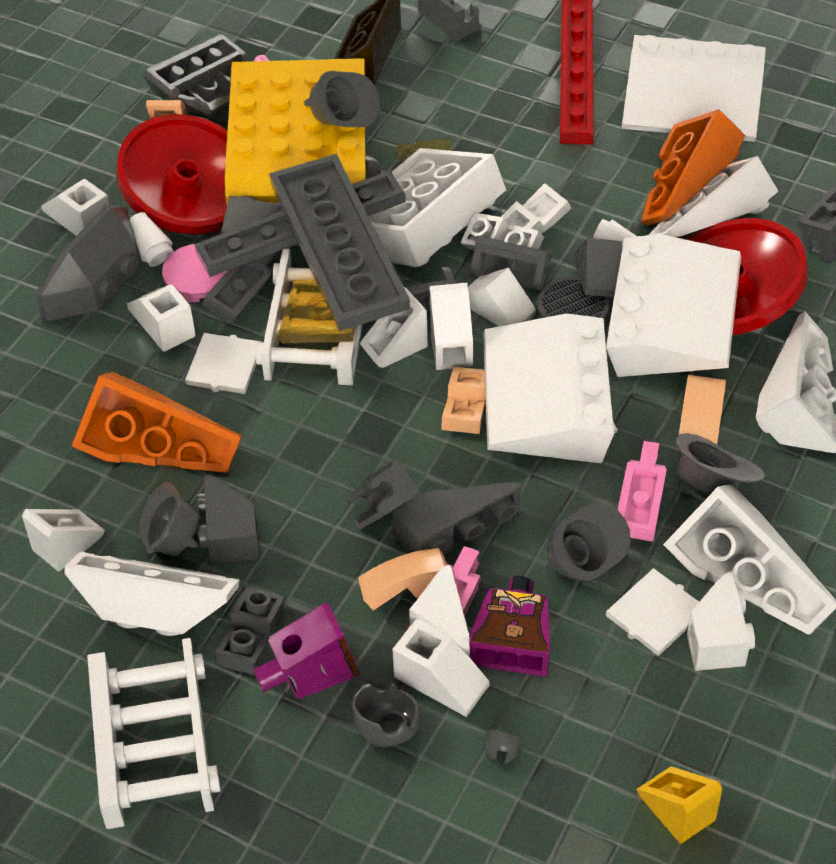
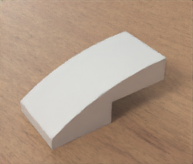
(539, 211)

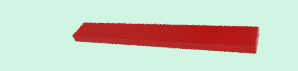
(576, 72)

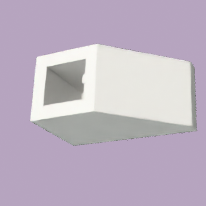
(76, 206)
(164, 316)
(451, 326)
(718, 628)
(438, 668)

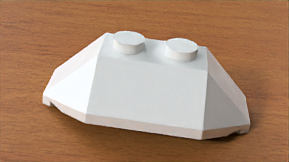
(148, 593)

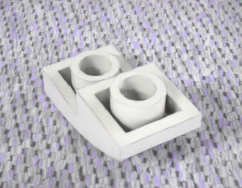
(499, 229)

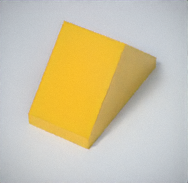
(682, 801)

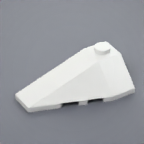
(734, 192)
(798, 392)
(735, 537)

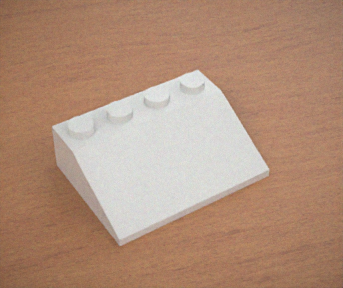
(689, 78)
(441, 198)
(672, 306)
(549, 388)

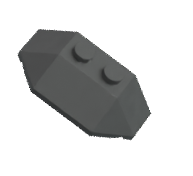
(197, 75)
(90, 267)

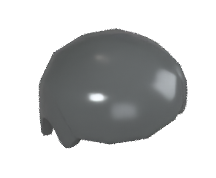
(385, 716)

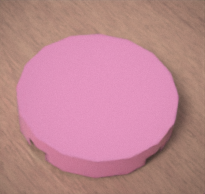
(188, 274)

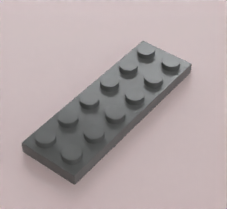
(339, 242)

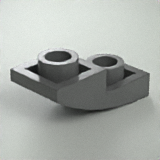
(251, 626)

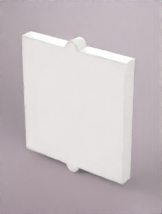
(223, 363)
(654, 611)

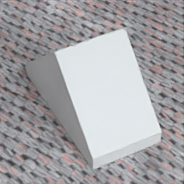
(500, 298)
(397, 335)
(60, 534)
(442, 608)

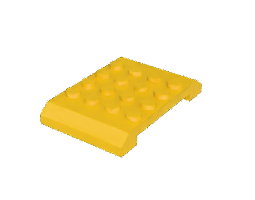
(276, 131)

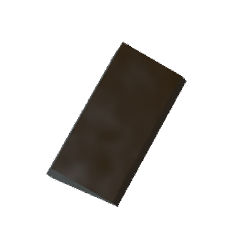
(372, 36)

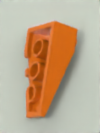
(691, 159)
(147, 428)

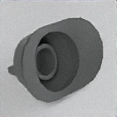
(344, 100)
(707, 465)
(168, 522)
(588, 542)

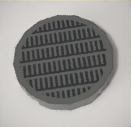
(568, 297)

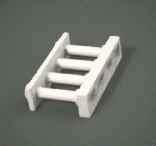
(267, 353)
(114, 755)

